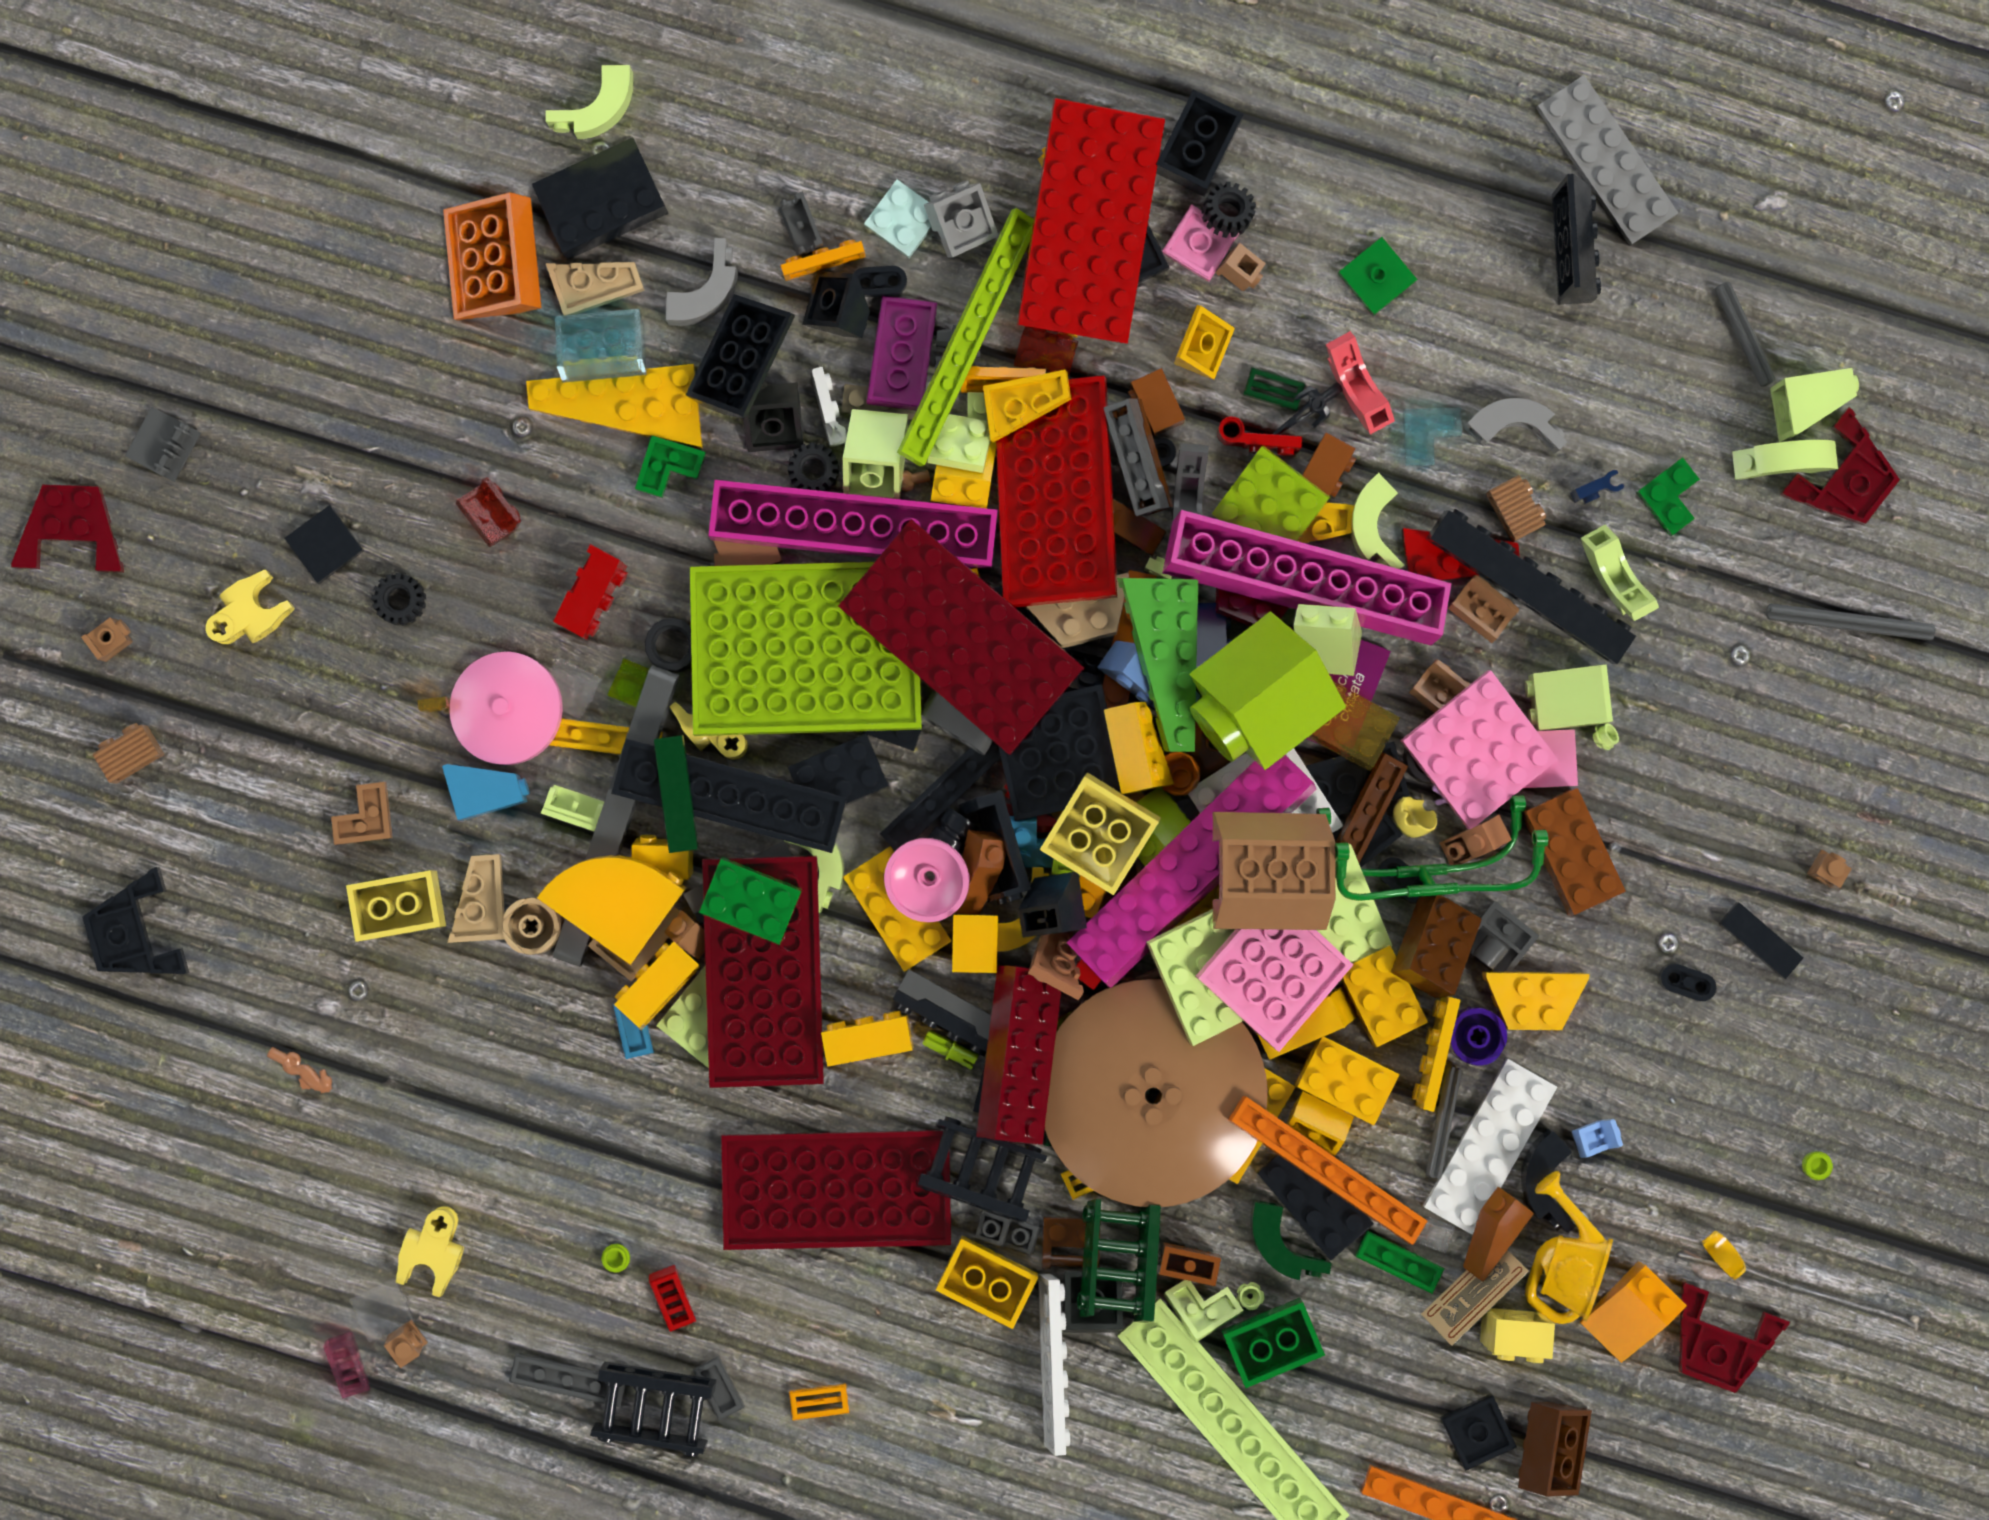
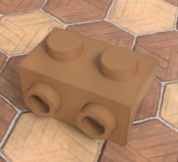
(1483, 608)
(1437, 686)

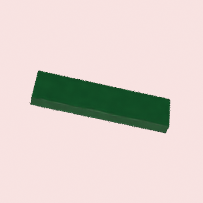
(676, 794)

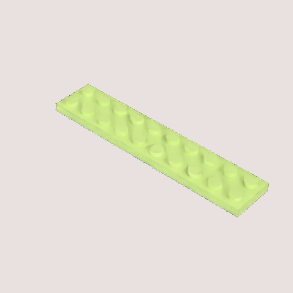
(1229, 1419)

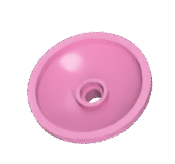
(915, 893)

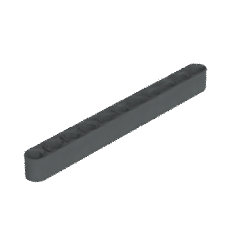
(618, 810)

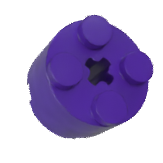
(1489, 1044)

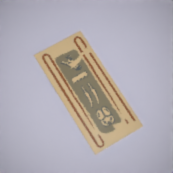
(1471, 1298)

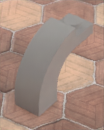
(706, 302)
(1516, 413)

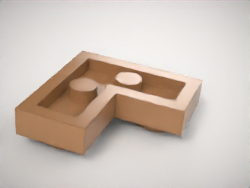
(371, 822)

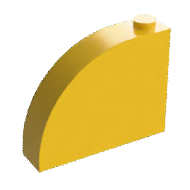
(614, 900)

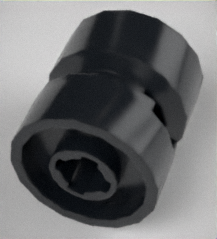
(953, 829)

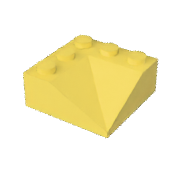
(1100, 833)

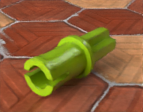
(950, 1049)

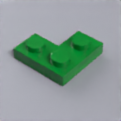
(662, 459)
(1662, 496)

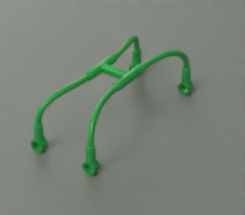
(1425, 872)

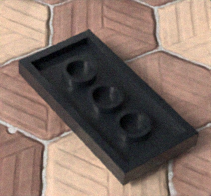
(1319, 1211)

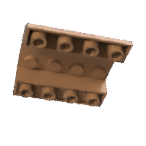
(1274, 871)

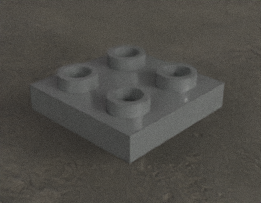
(1501, 939)

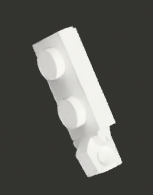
(828, 409)

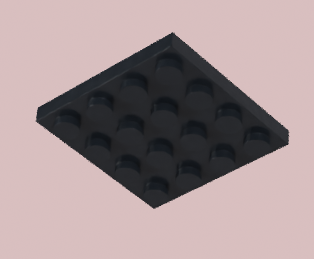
(1059, 754)

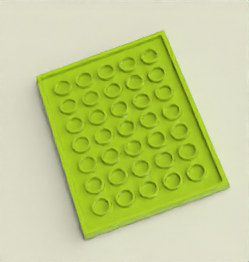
(788, 660)

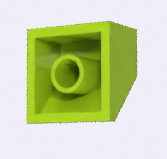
(1170, 825)

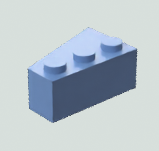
(1124, 667)

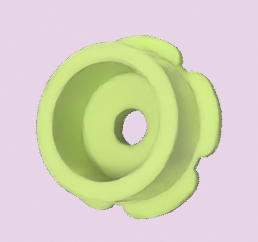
(1605, 736)
(1255, 1301)

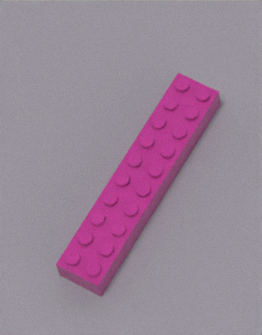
(844, 521)
(1301, 573)
(1181, 873)

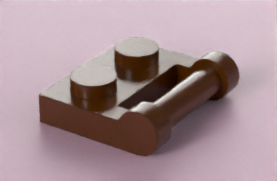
(1063, 1233)

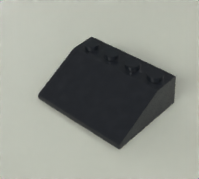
(599, 198)
(1575, 241)
(739, 356)

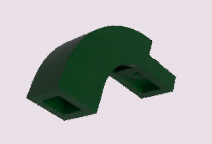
(1265, 1230)

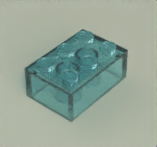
(600, 345)

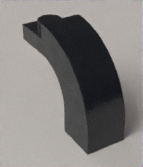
(1540, 1161)

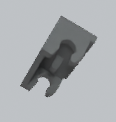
(800, 225)

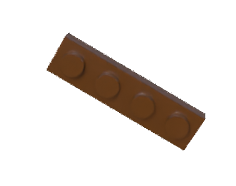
(1372, 804)

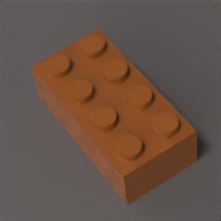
(1574, 852)

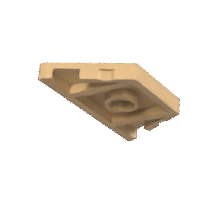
(1081, 620)

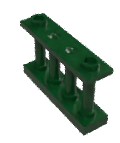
(1143, 1277)

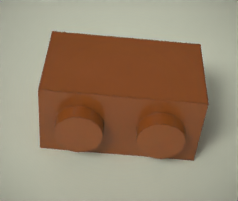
(1158, 401)
(1328, 464)
(1189, 1264)

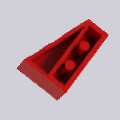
(591, 593)

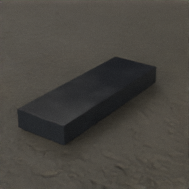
(1761, 940)

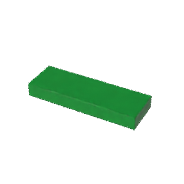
(1399, 1262)

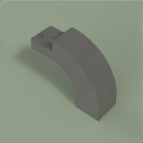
(1189, 479)

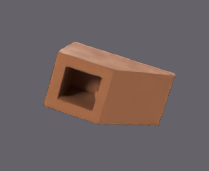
(1476, 841)

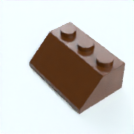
(1554, 1449)

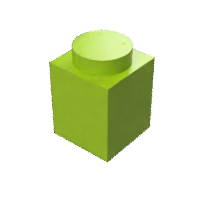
(1264, 693)

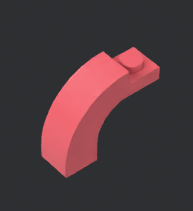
(1357, 385)

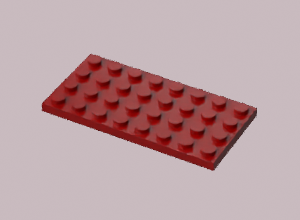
(1090, 221)
(1059, 503)

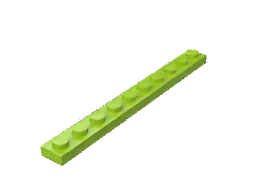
(967, 338)

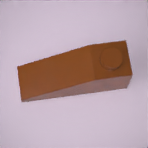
(985, 859)
(1495, 1231)

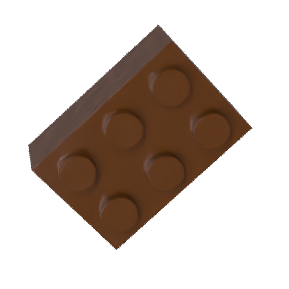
(1436, 946)

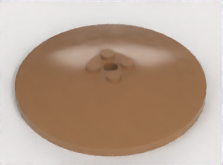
(1098, 1107)

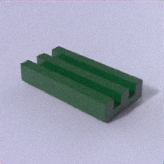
(1270, 399)

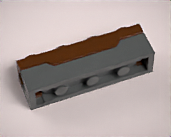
(1138, 457)

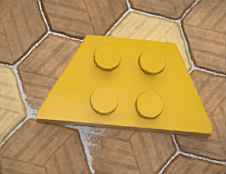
(1535, 998)

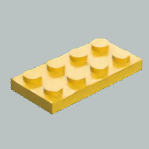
(906, 938)
(1434, 1063)

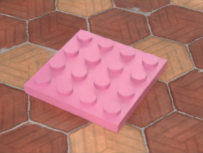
(1479, 750)
(1274, 978)

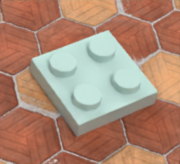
(900, 219)

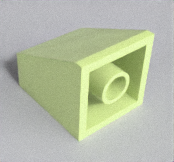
(1809, 398)
(871, 454)
(1333, 633)
(1569, 698)

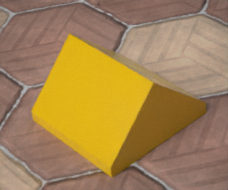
(1204, 343)
(975, 943)

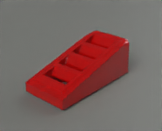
(665, 1275)

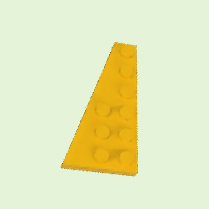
(633, 404)

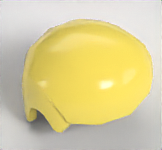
(1413, 818)

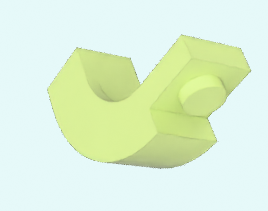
(603, 112)
(1785, 457)
(1364, 522)
(1615, 574)
(830, 873)

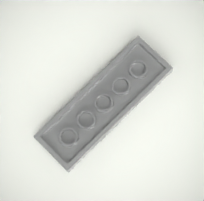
(1607, 160)

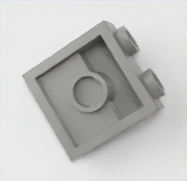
(961, 218)

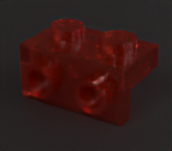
(1045, 350)
(489, 512)

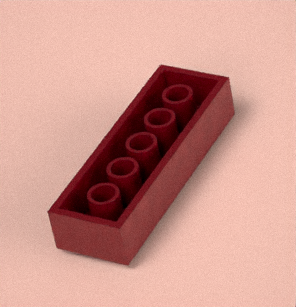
(1018, 1057)

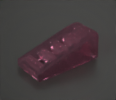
(341, 1341)

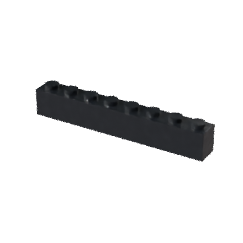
(1530, 586)

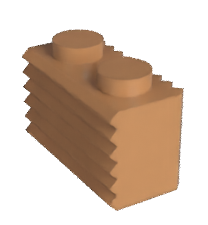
(1516, 508)
(128, 753)

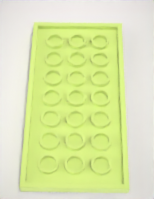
(1184, 950)

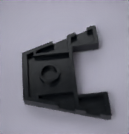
(120, 934)

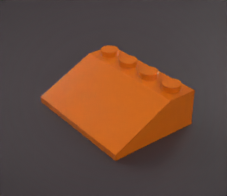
(492, 257)

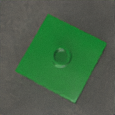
(1377, 276)

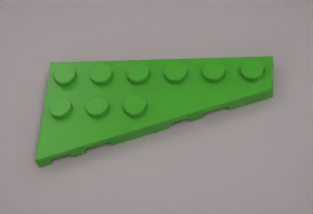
(1166, 645)

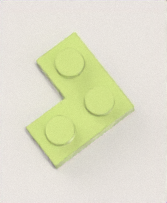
(1202, 1316)

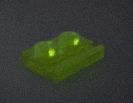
(628, 682)

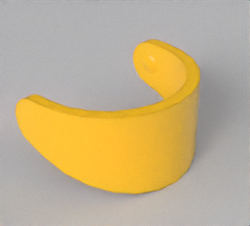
(1724, 1254)

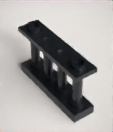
(960, 1188)
(642, 1381)

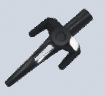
(1316, 404)

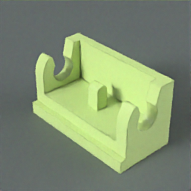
(572, 807)

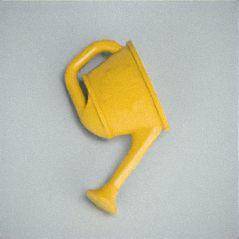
(1570, 1264)

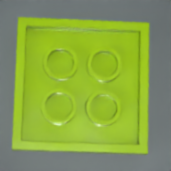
(1271, 498)

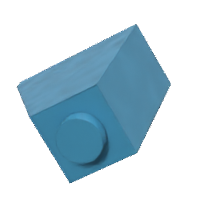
(482, 790)

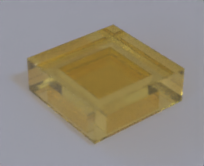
(434, 704)

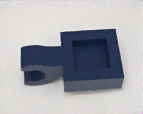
(1590, 491)

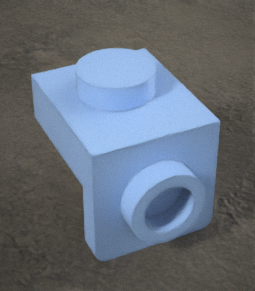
(1597, 1137)

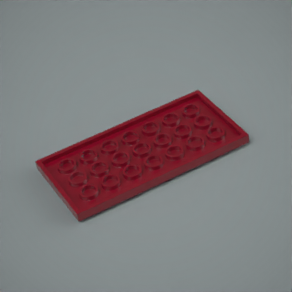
(961, 637)
(766, 994)
(832, 1190)

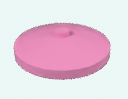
(506, 708)

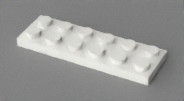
(1490, 1145)
(1052, 1356)

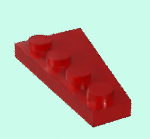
(1431, 561)

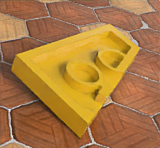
(1023, 400)
(1331, 521)

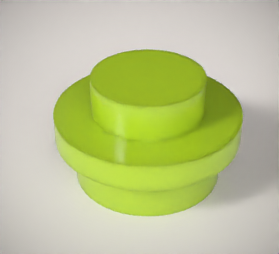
(615, 1258)

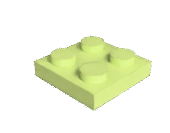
(962, 444)

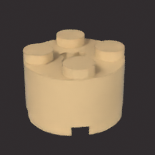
(516, 926)

